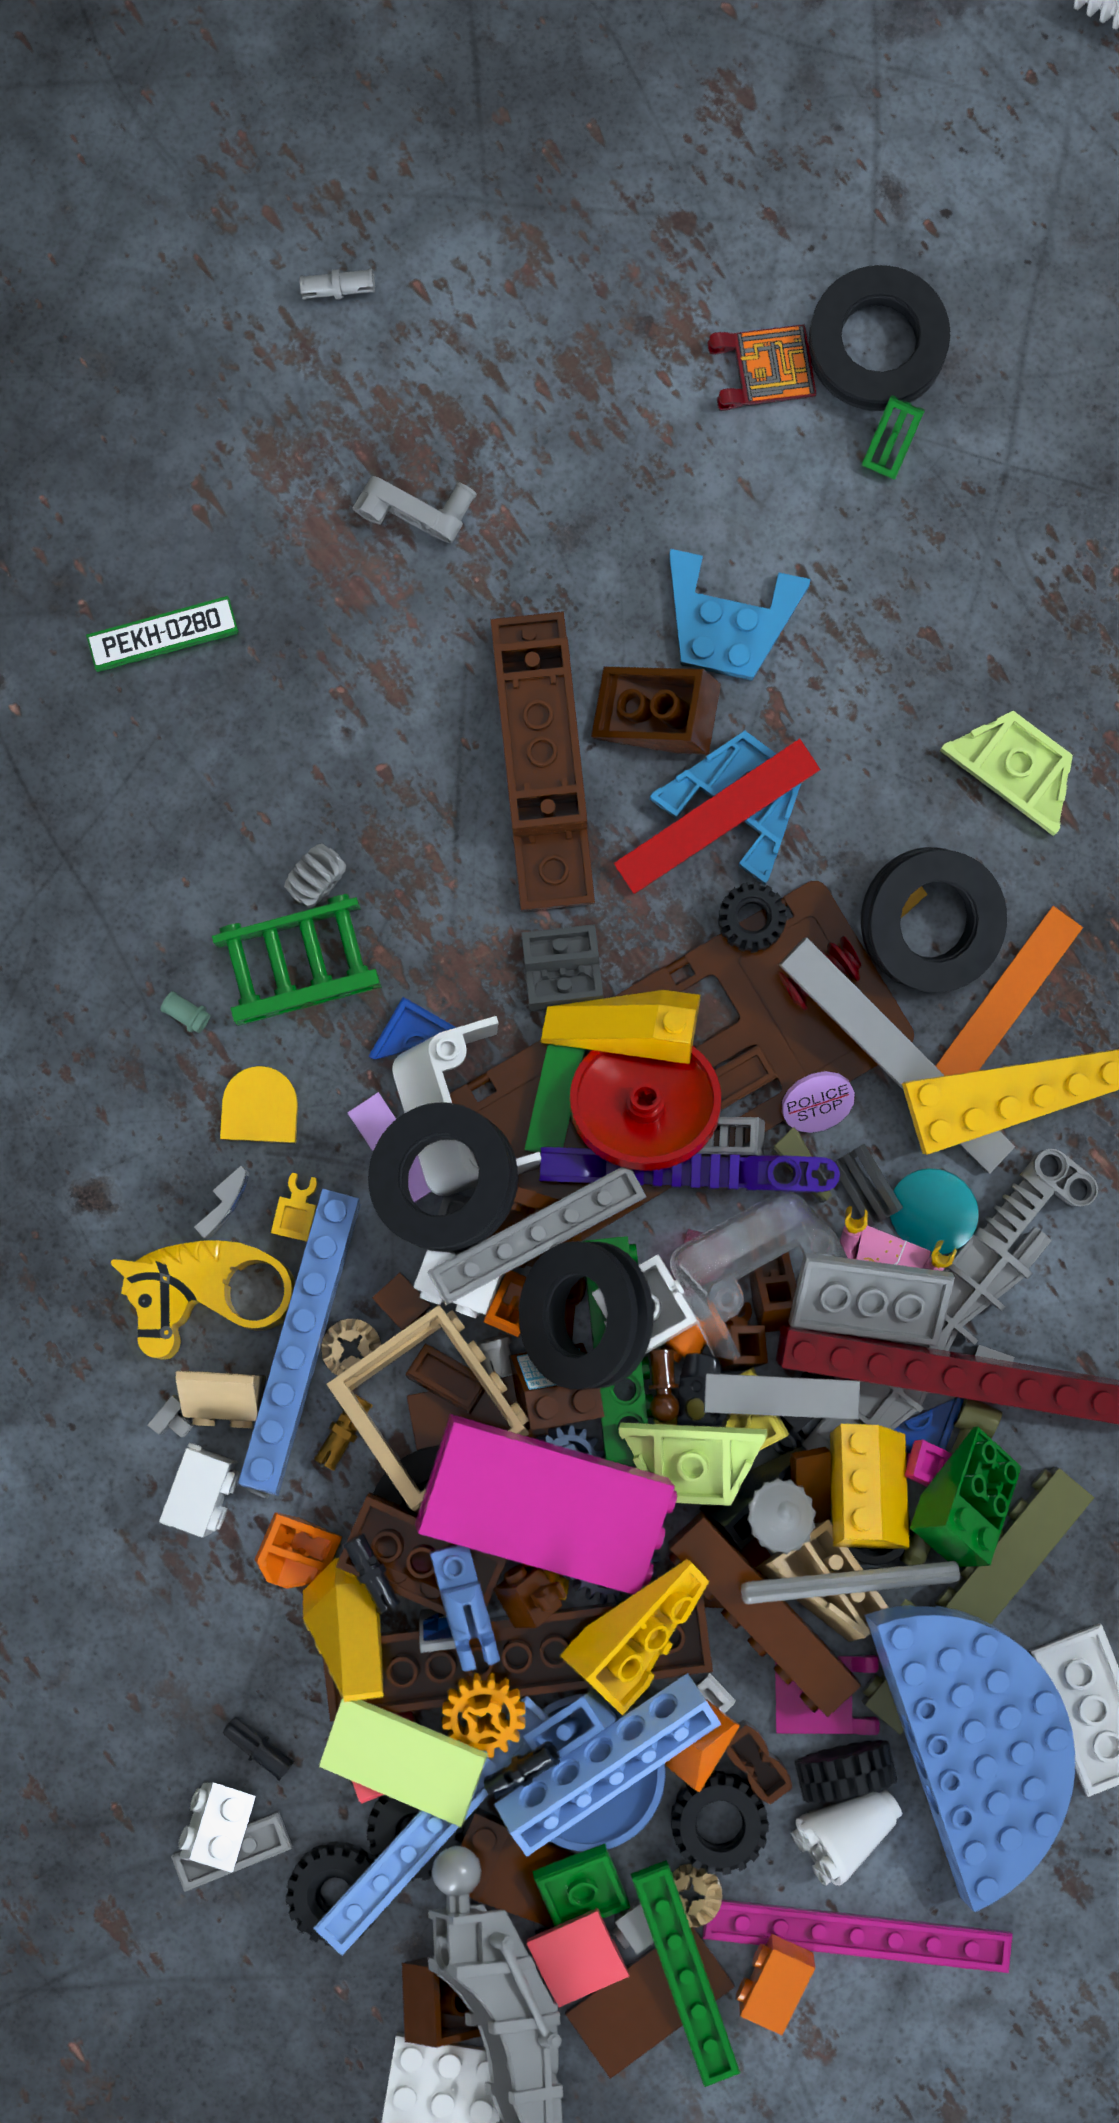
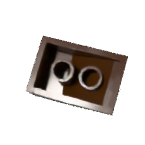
(657, 708)
(507, 1871)

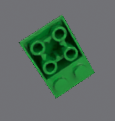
(968, 1501)

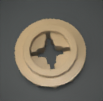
(347, 1330)
(705, 1884)

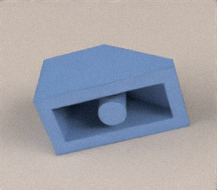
(574, 1724)

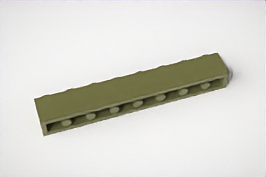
(1022, 1546)

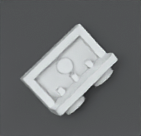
(216, 1826)

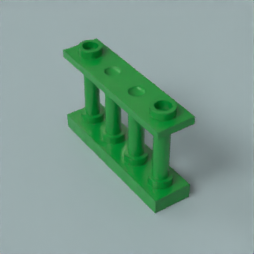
(287, 997)

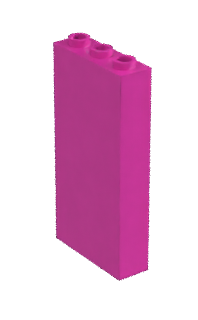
(545, 1505)

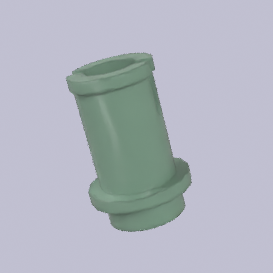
(185, 1012)

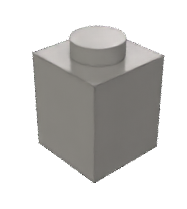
(633, 1928)

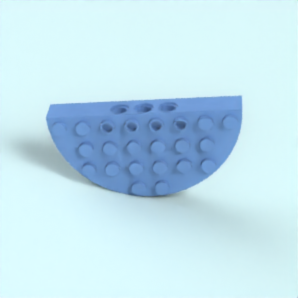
(983, 1740)

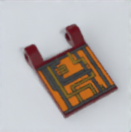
(770, 364)

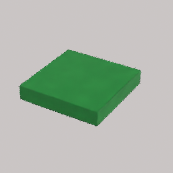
(581, 1885)

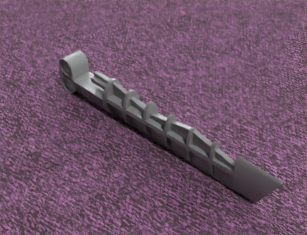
(982, 1275)

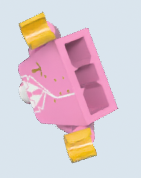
(873, 1245)

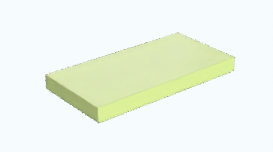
(403, 1760)

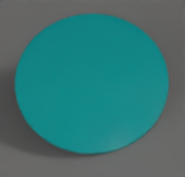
(935, 1209)

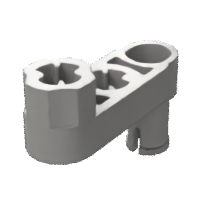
(382, 497)

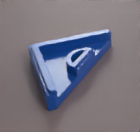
(406, 1029)
(932, 1425)

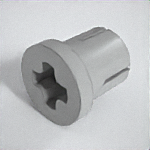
(497, 1353)

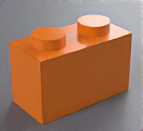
(775, 1983)

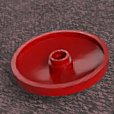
(645, 1108)

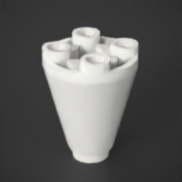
(845, 1834)

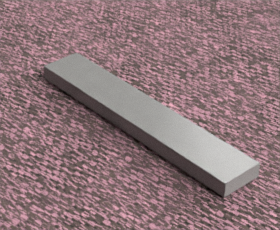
(536, 1234)

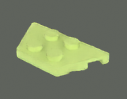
(1017, 765)
(699, 1460)

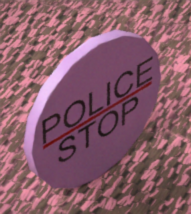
(818, 1102)

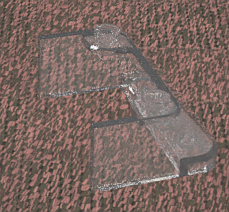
(721, 1256)

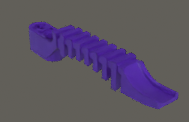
(730, 1172)

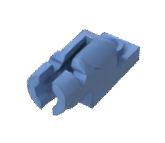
(464, 1604)

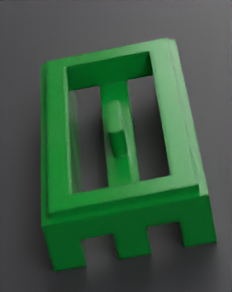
(905, 408)

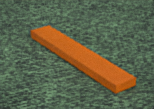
(1010, 994)

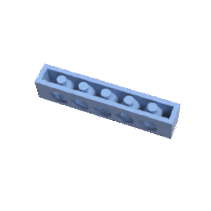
(607, 1764)

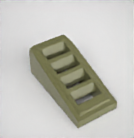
(793, 1145)

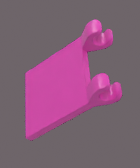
(796, 1718)

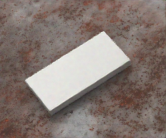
(1089, 1686)

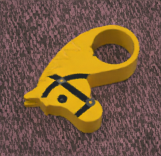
(178, 1277)

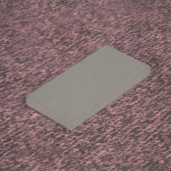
(871, 1299)

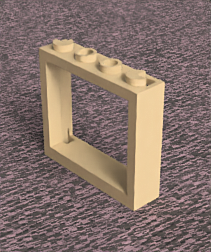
(389, 1352)

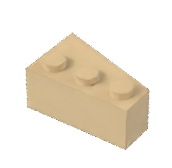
(841, 1612)

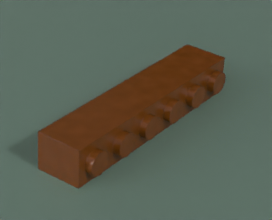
(772, 1625)

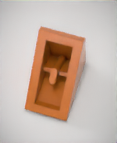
(505, 1306)

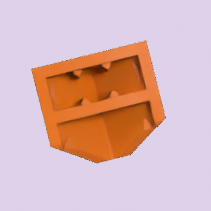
(295, 1551)
(699, 1759)

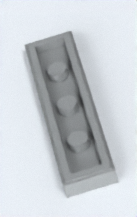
(781, 1396)

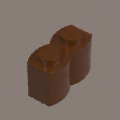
(763, 1769)

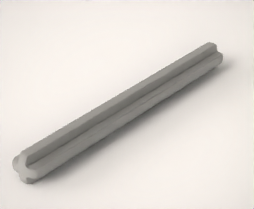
(850, 1582)

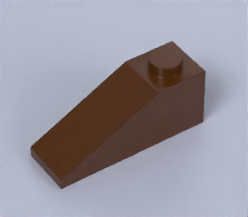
(773, 1292)

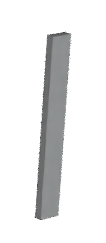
(876, 1035)

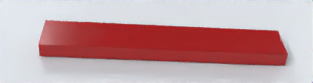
(717, 816)

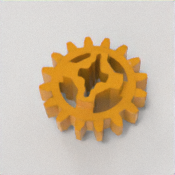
(483, 1698)

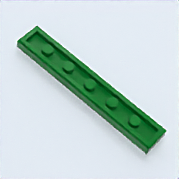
(685, 1973)

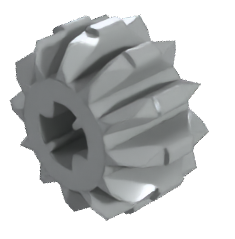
(315, 875)

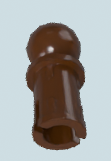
(664, 1405)

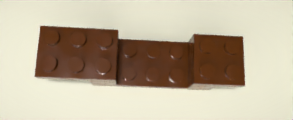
(543, 761)

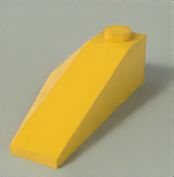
(638, 1025)
(345, 1632)

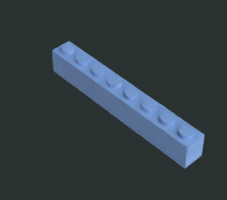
(300, 1342)

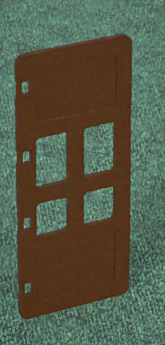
(791, 1038)

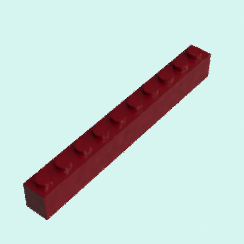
(949, 1373)

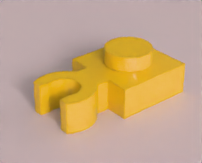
(295, 1215)

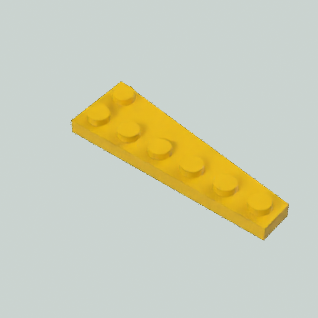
(981, 1102)

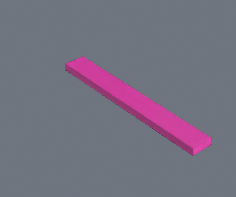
(863, 1935)

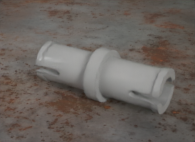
(337, 284)

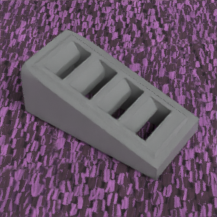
(757, 1136)

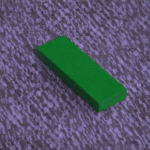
(552, 1101)

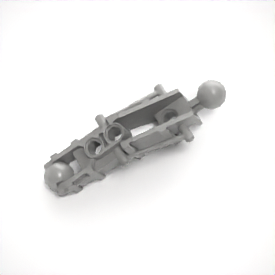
(502, 1989)

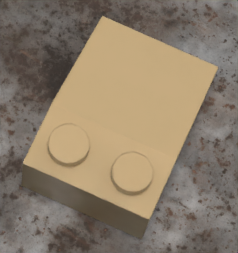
(220, 1396)

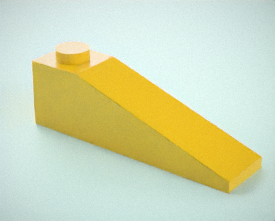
(625, 1643)

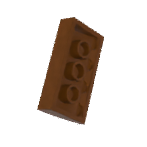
(407, 1556)

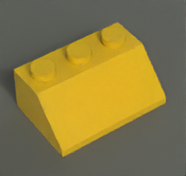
(869, 1487)

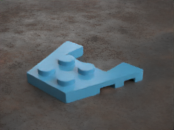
(725, 633)
(718, 772)

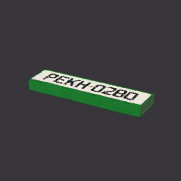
(162, 634)

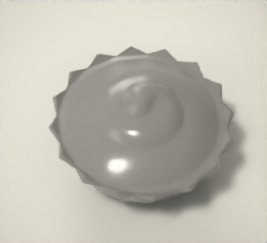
(781, 1516)

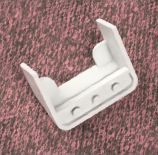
(419, 1079)

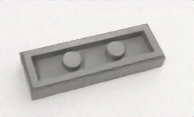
(260, 1841)

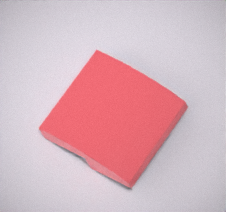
(577, 1957)

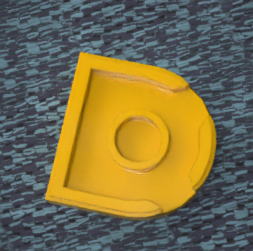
(259, 1107)

